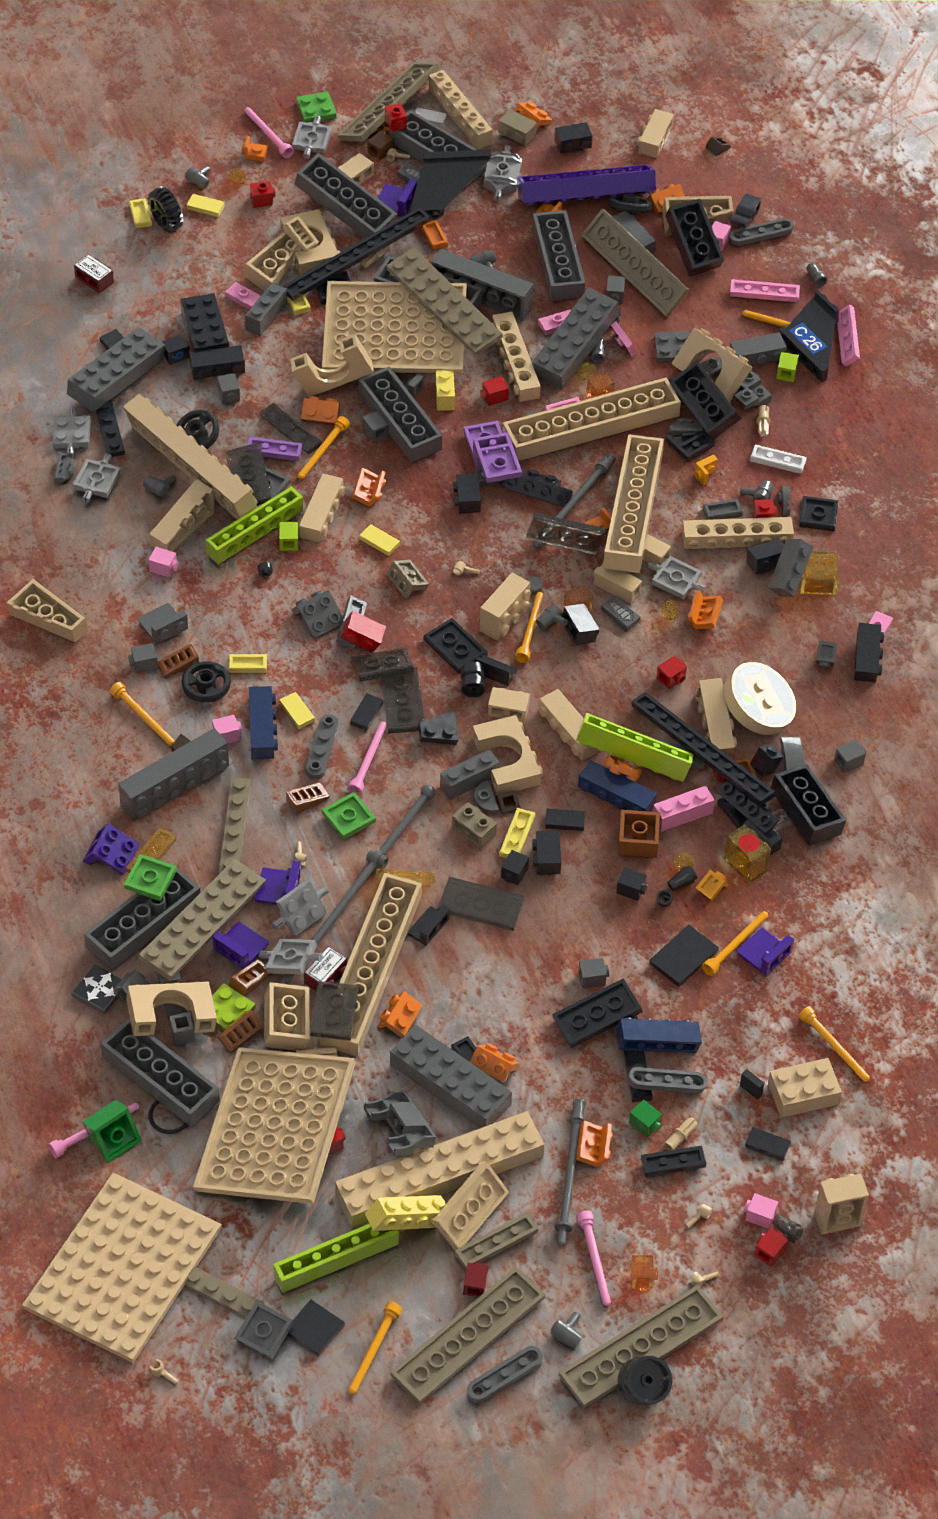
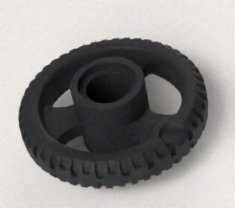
(630, 204)
(192, 426)
(205, 681)

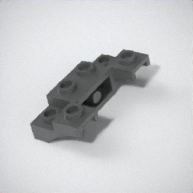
(749, 393)
(405, 1121)

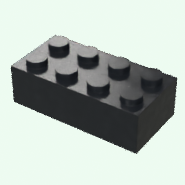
(694, 237)
(203, 322)
(705, 400)
(808, 804)

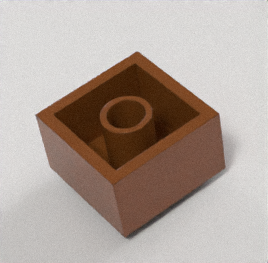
(639, 833)

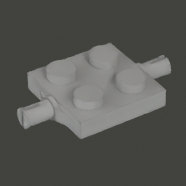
(312, 137)
(71, 432)
(97, 478)
(676, 577)
(300, 908)
(291, 956)

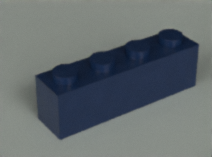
(261, 722)
(616, 788)
(658, 1035)

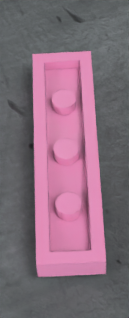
(764, 290)
(848, 336)

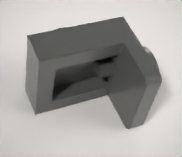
(826, 654)

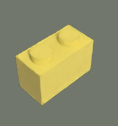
(445, 390)

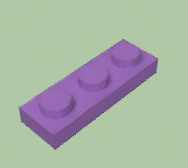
(278, 449)

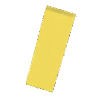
(517, 832)

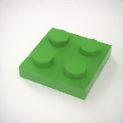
(316, 104)
(348, 815)
(150, 877)

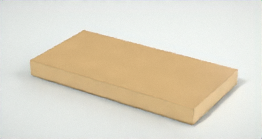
(470, 1206)

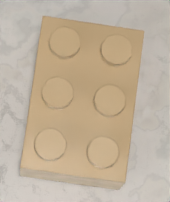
(505, 606)
(286, 1017)
(804, 1087)
(841, 1203)

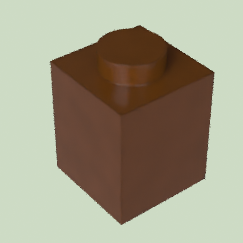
(379, 145)

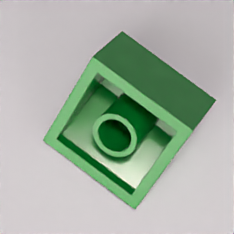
(112, 1130)

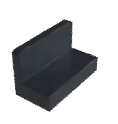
(497, 670)
(429, 924)

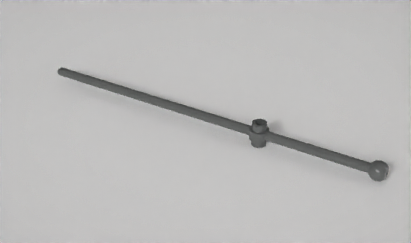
(376, 859)

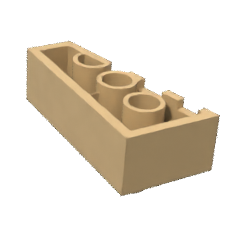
(716, 207)
(272, 262)
(184, 517)
(45, 610)
(715, 714)

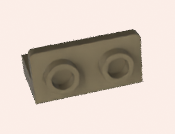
(406, 577)

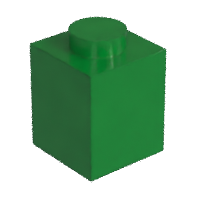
(645, 1118)

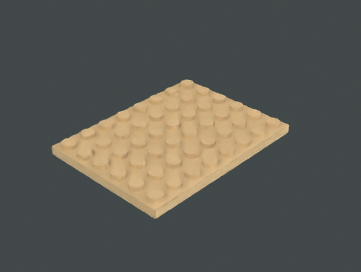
(391, 328)
(275, 1125)
(122, 1267)

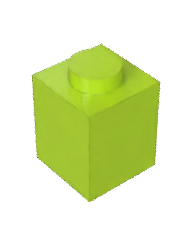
(787, 367)
(288, 536)

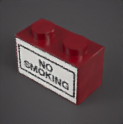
(94, 273)
(327, 970)

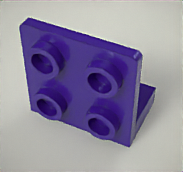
(398, 198)
(112, 848)
(278, 883)
(239, 944)
(765, 950)

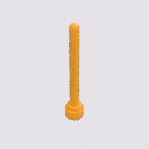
(763, 318)
(341, 425)
(523, 653)
(119, 691)
(712, 965)
(808, 1016)
(392, 1311)

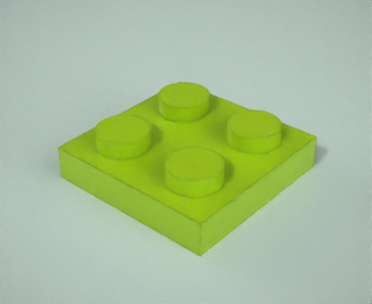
(229, 1006)

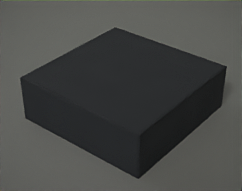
(110, 338)
(752, 1084)

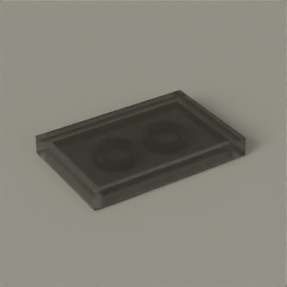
(382, 664)
(334, 1010)

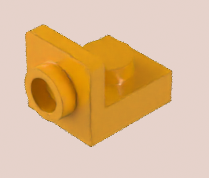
(705, 468)
(712, 884)

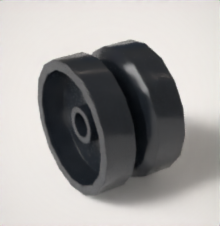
(648, 1391)

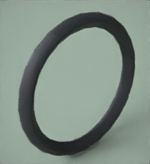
(150, 1117)

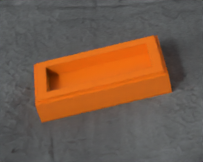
(434, 235)

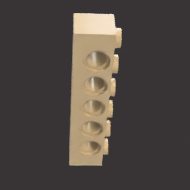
(460, 109)
(516, 358)
(735, 532)

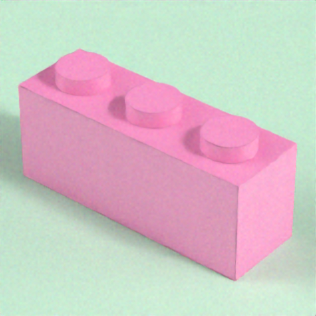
(684, 808)

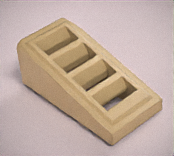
(288, 228)

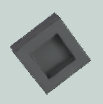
(416, 385)

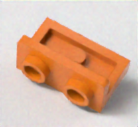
(530, 111)
(657, 197)
(320, 410)
(368, 487)
(704, 611)
(400, 1013)
(493, 1062)
(594, 1143)

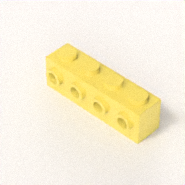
(404, 1212)

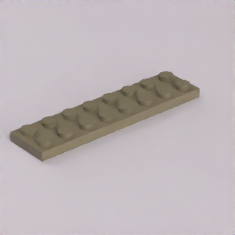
(397, 92)
(635, 262)
(444, 301)
(201, 920)
(467, 1335)
(652, 1336)

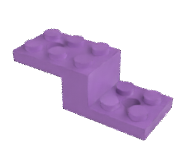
(492, 448)

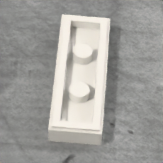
(778, 459)

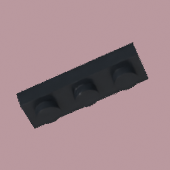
(673, 1161)

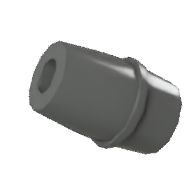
(198, 177)
(485, 257)
(157, 486)
(762, 492)
(550, 616)
(565, 1332)

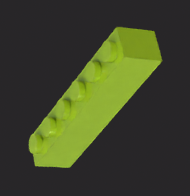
(634, 747)
(332, 1256)

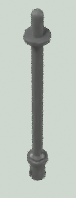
(601, 467)
(575, 1120)

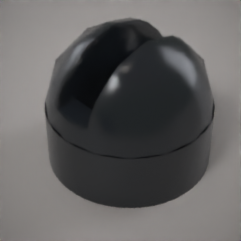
(265, 569)
(666, 895)

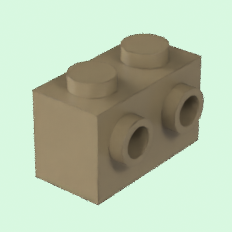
(517, 127)
(474, 825)

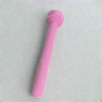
(285, 150)
(357, 785)
(59, 1147)
(585, 1220)

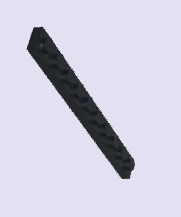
(356, 253)
(703, 749)

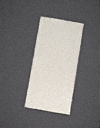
(431, 115)

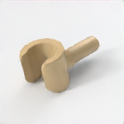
(392, 153)
(460, 567)
(299, 856)
(703, 1211)
(699, 1280)
(162, 1372)

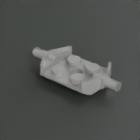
(500, 180)

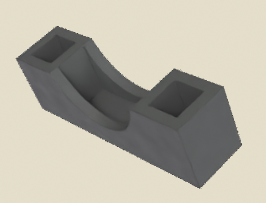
(178, 1017)

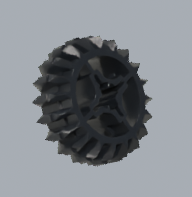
(165, 209)

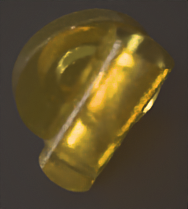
(237, 175)
(586, 370)
(670, 609)
(683, 859)

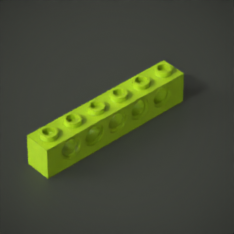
(254, 525)

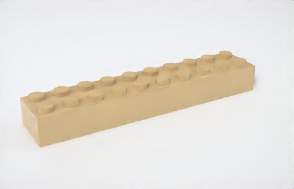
(592, 418)
(189, 456)
(633, 504)
(377, 953)
(442, 1166)

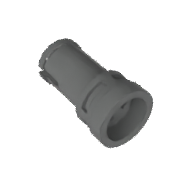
(817, 275)
(598, 353)

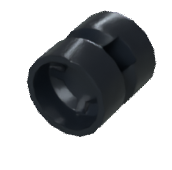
(472, 679)

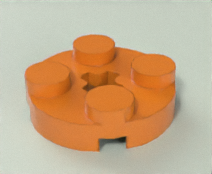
(621, 766)

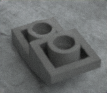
(792, 752)

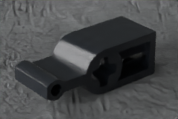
(746, 210)

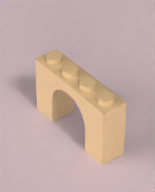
(327, 249)
(733, 369)
(319, 380)
(625, 585)
(509, 733)
(193, 996)

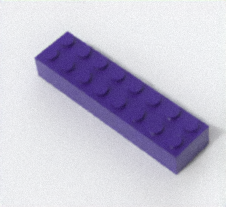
(586, 184)

